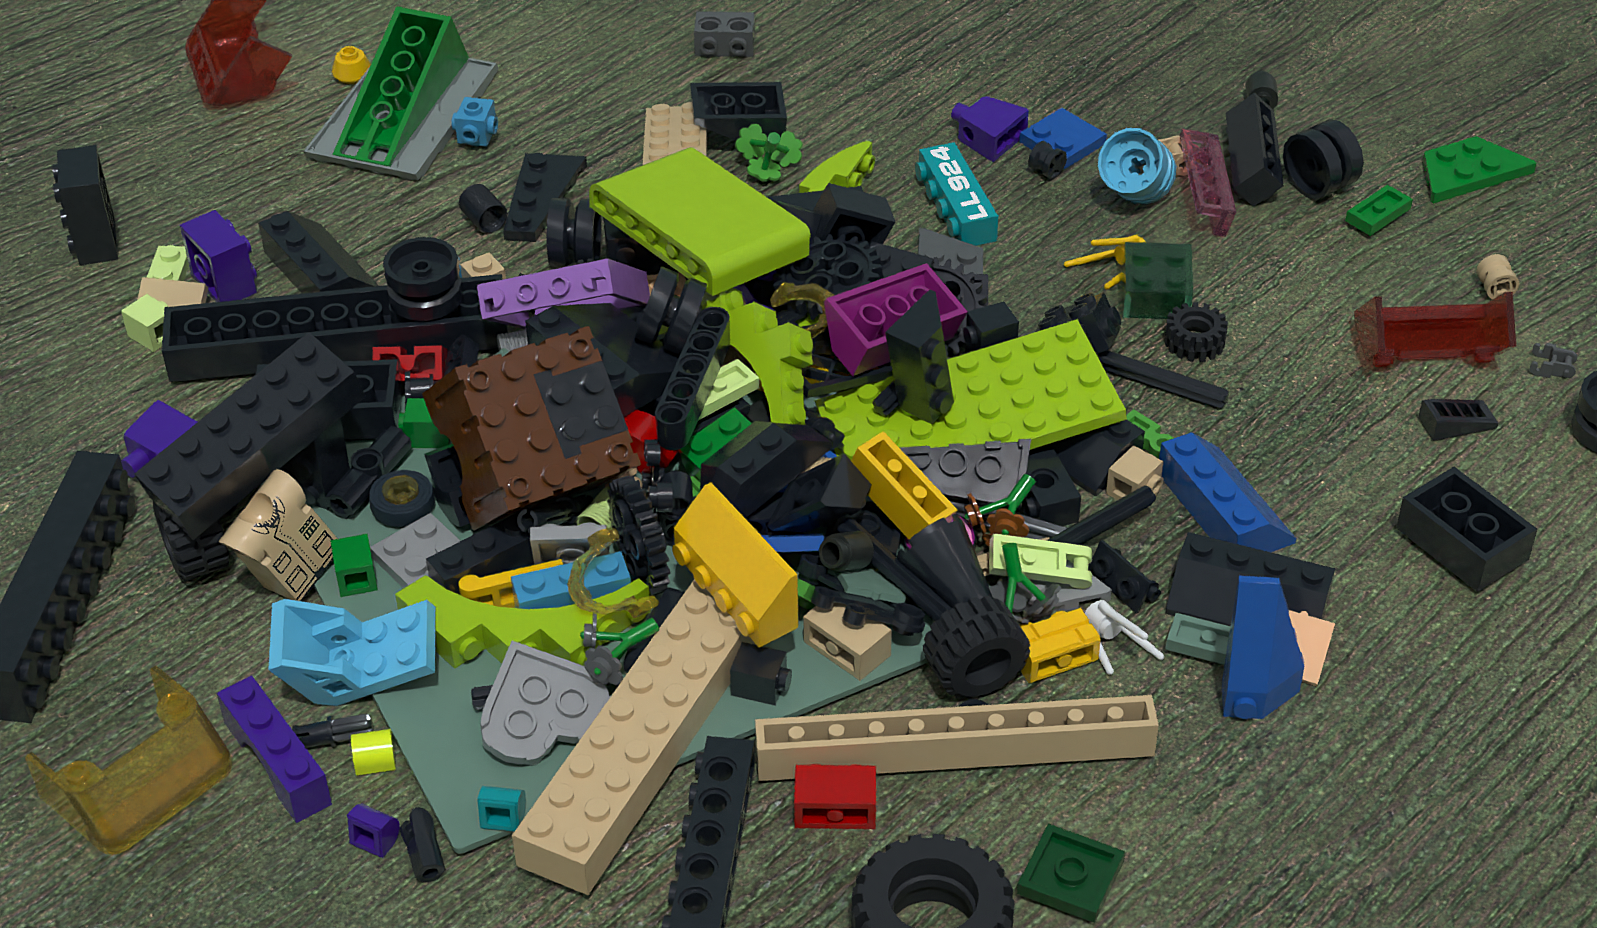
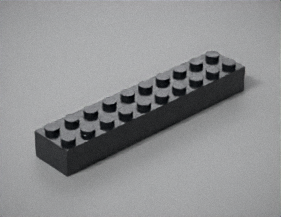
(245, 333)

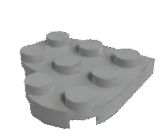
(537, 704)

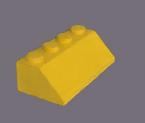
(737, 567)

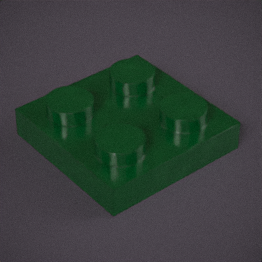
(1071, 872)

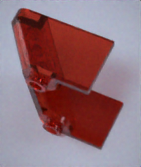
(229, 58)
(1436, 331)

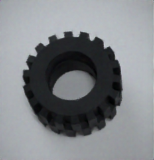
(190, 556)
(976, 647)

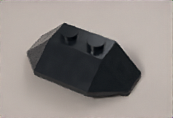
(762, 462)

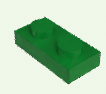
(1378, 210)

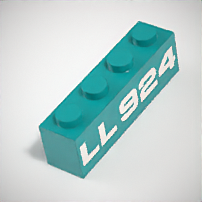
(957, 194)

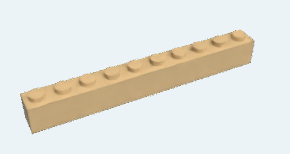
(960, 736)

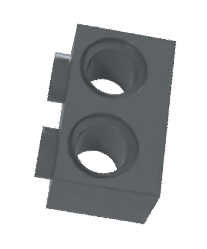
(724, 34)

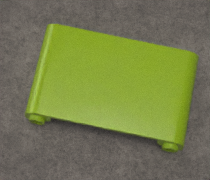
(701, 220)

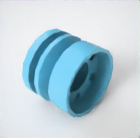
(1121, 160)

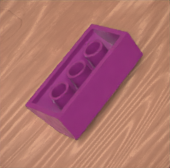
(865, 313)

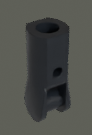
(422, 845)

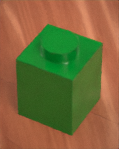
(419, 426)
(353, 565)

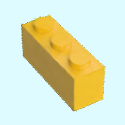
(900, 486)

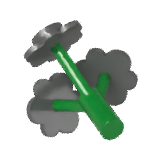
(1018, 589)
(605, 664)

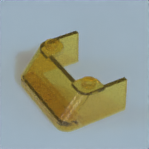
(146, 784)

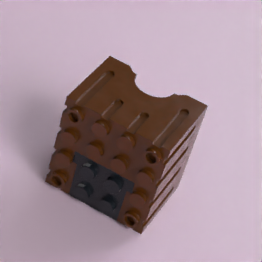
(532, 426)

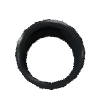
(482, 208)

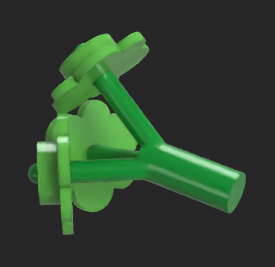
(781, 150)

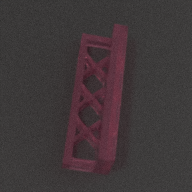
(1208, 179)

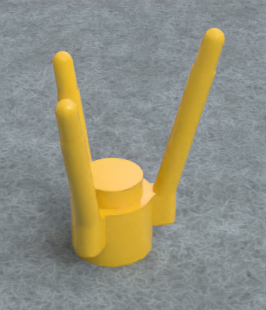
(1118, 252)

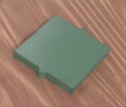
(870, 583)

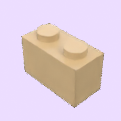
(848, 646)

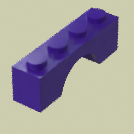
(291, 768)

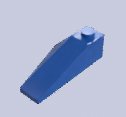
(1262, 651)

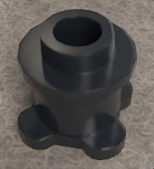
(416, 385)

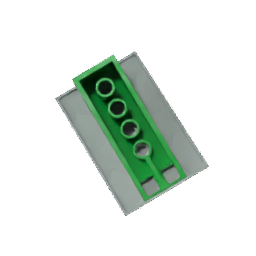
(405, 99)

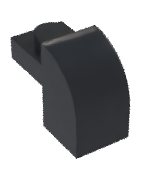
(447, 479)

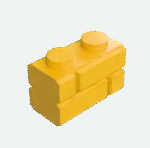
(1060, 644)

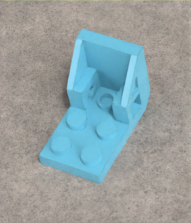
(341, 659)

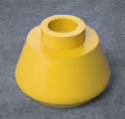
(350, 65)

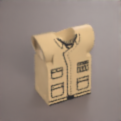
(281, 538)

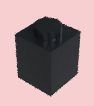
(759, 674)

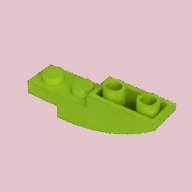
(842, 169)

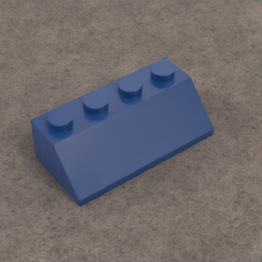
(1220, 495)

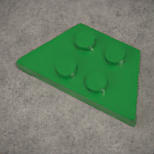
(1471, 167)

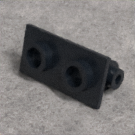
(1122, 577)

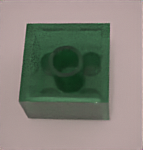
(1156, 279)

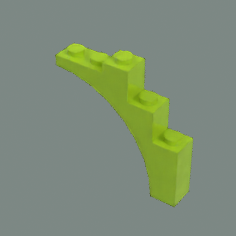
(771, 349)
(471, 626)

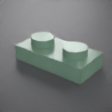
(1198, 638)

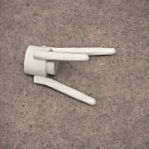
(1109, 624)

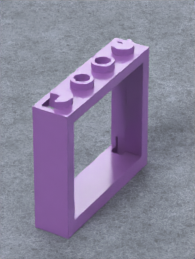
(586, 283)

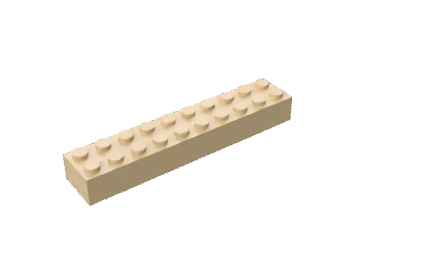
(631, 746)

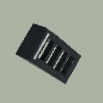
(1447, 417)

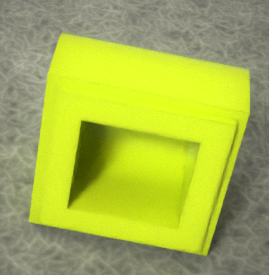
(373, 752)

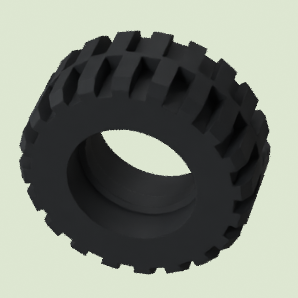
(932, 872)

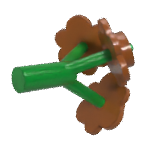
(1004, 520)

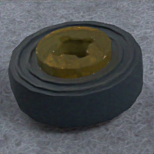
(401, 498)

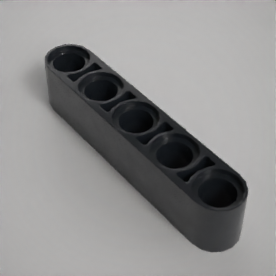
(692, 378)

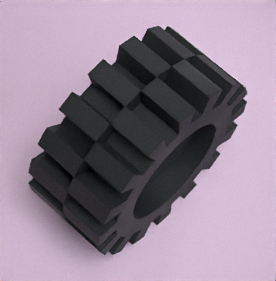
(1191, 344)

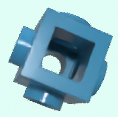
(475, 121)

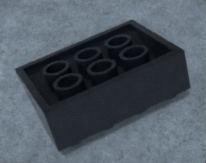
(633, 366)

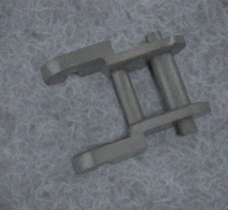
(1560, 361)

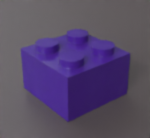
(219, 257)

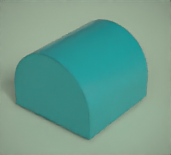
(501, 808)

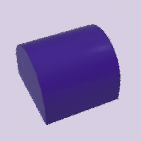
(372, 829)

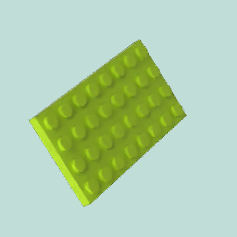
(1018, 389)

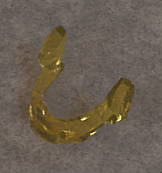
(810, 292)
(583, 597)

